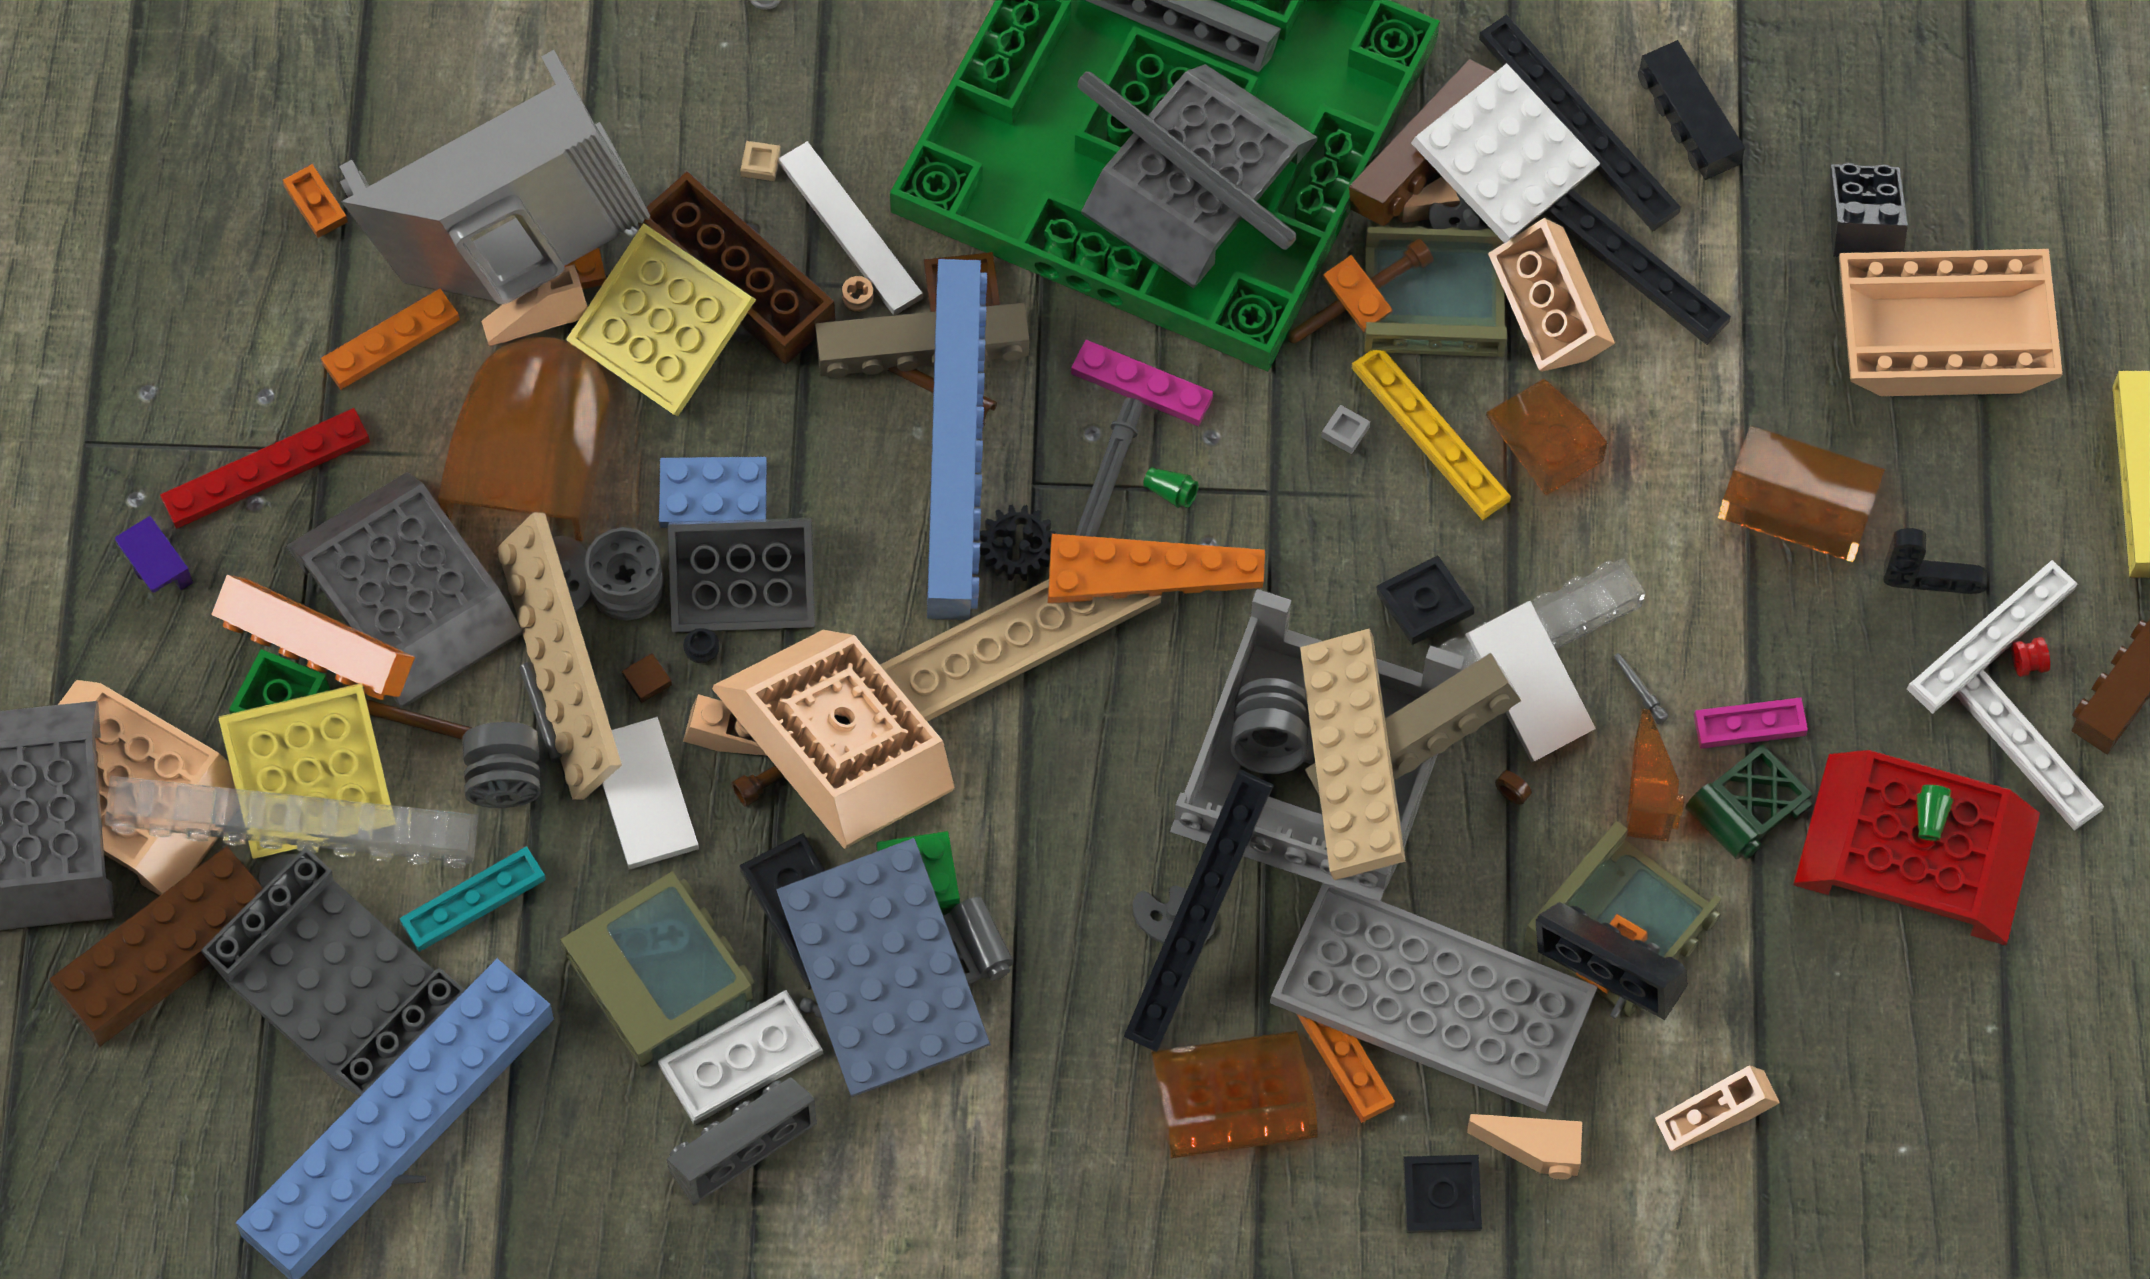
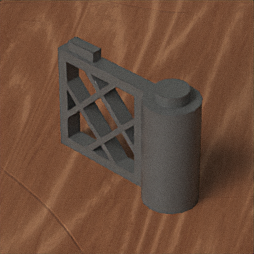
(978, 940)

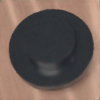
(701, 645)

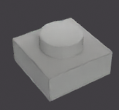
(1345, 429)

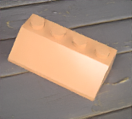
(1551, 297)

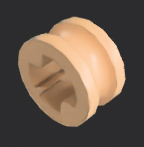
(864, 300)

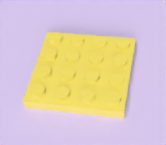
(660, 320)
(307, 748)

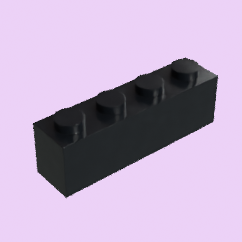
(1690, 110)

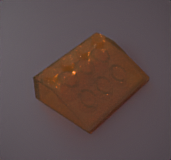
(1801, 493)
(1235, 1094)

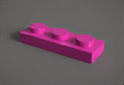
(1750, 723)

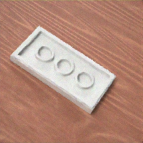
(1549, 704)
(647, 797)
(740, 1057)

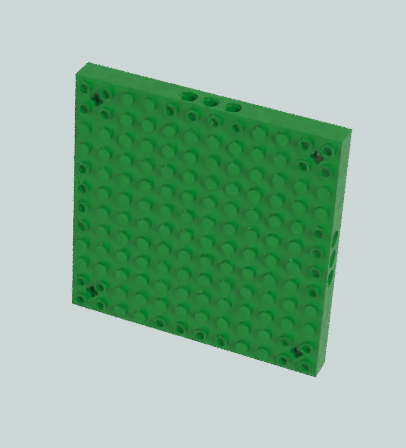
(1024, 147)

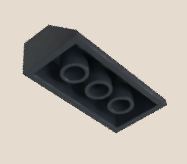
(1610, 959)

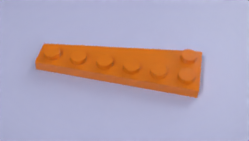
(1121, 567)

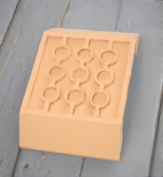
(150, 749)

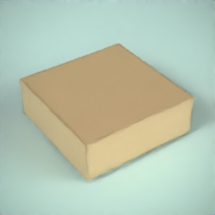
(760, 161)

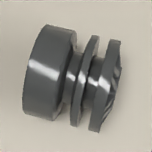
(622, 556)
(1270, 726)
(501, 765)

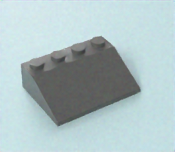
(741, 574)

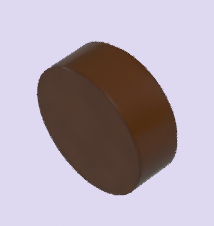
(1513, 787)

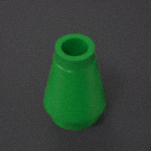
(1172, 486)
(1933, 809)

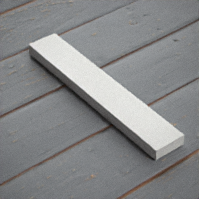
(850, 228)
(1992, 636)
(2029, 750)

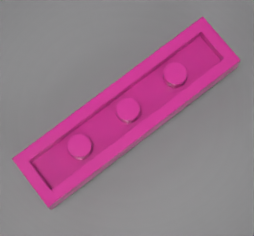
(1142, 382)

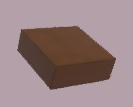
(646, 678)

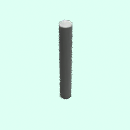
(539, 707)

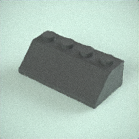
(742, 1139)

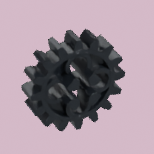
(1002, 552)

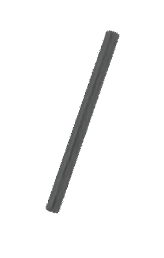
(1186, 160)

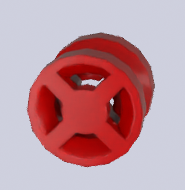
(2030, 656)

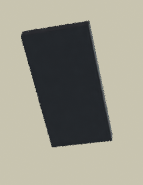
(775, 869)

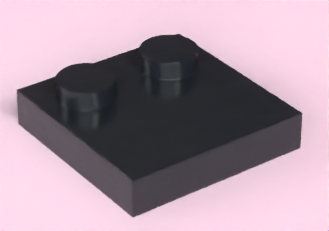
(1425, 600)
(1442, 1193)

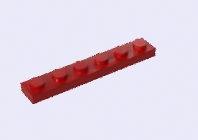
(265, 468)

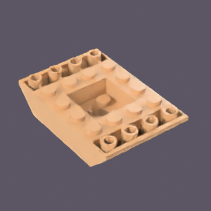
(852, 773)

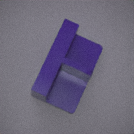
(153, 556)

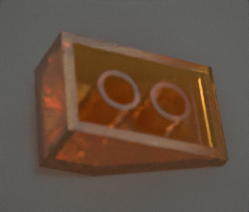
(1548, 435)
(1654, 786)

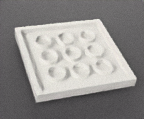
(1505, 153)

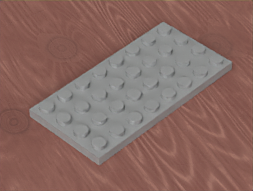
(1434, 995)

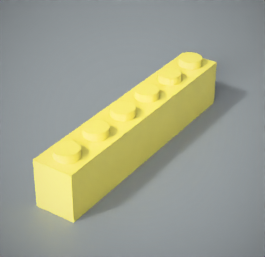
(2132, 420)

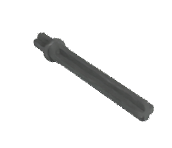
(1123, 431)

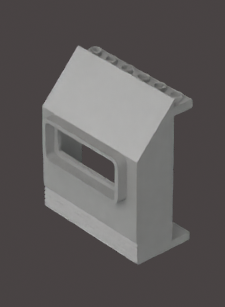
(531, 162)
(1287, 833)

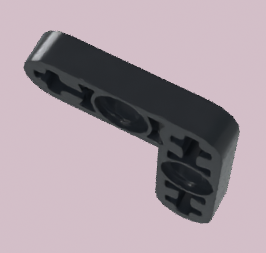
(1907, 569)

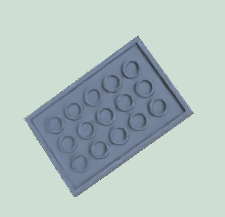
(883, 967)

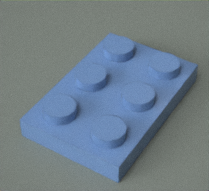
(712, 489)

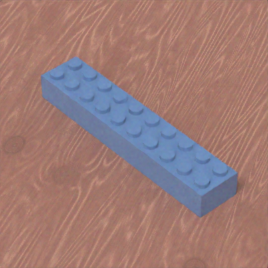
(954, 443)
(395, 1120)

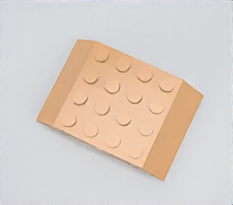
(1950, 321)

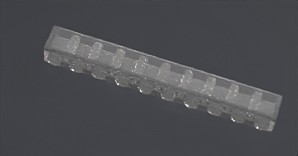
(291, 820)

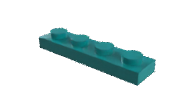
(472, 899)

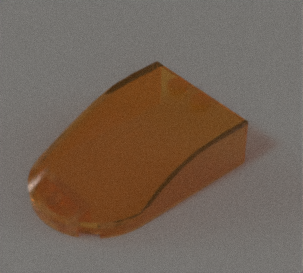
(530, 433)

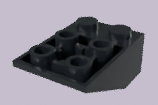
(1867, 209)

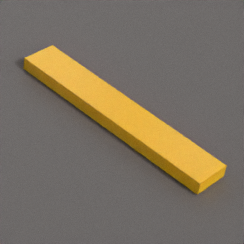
(1431, 432)

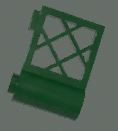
(1731, 821)

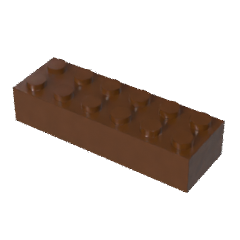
(713, 234)
(154, 948)

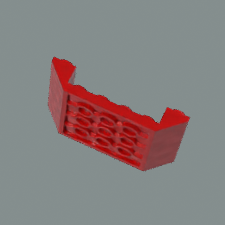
(1869, 841)

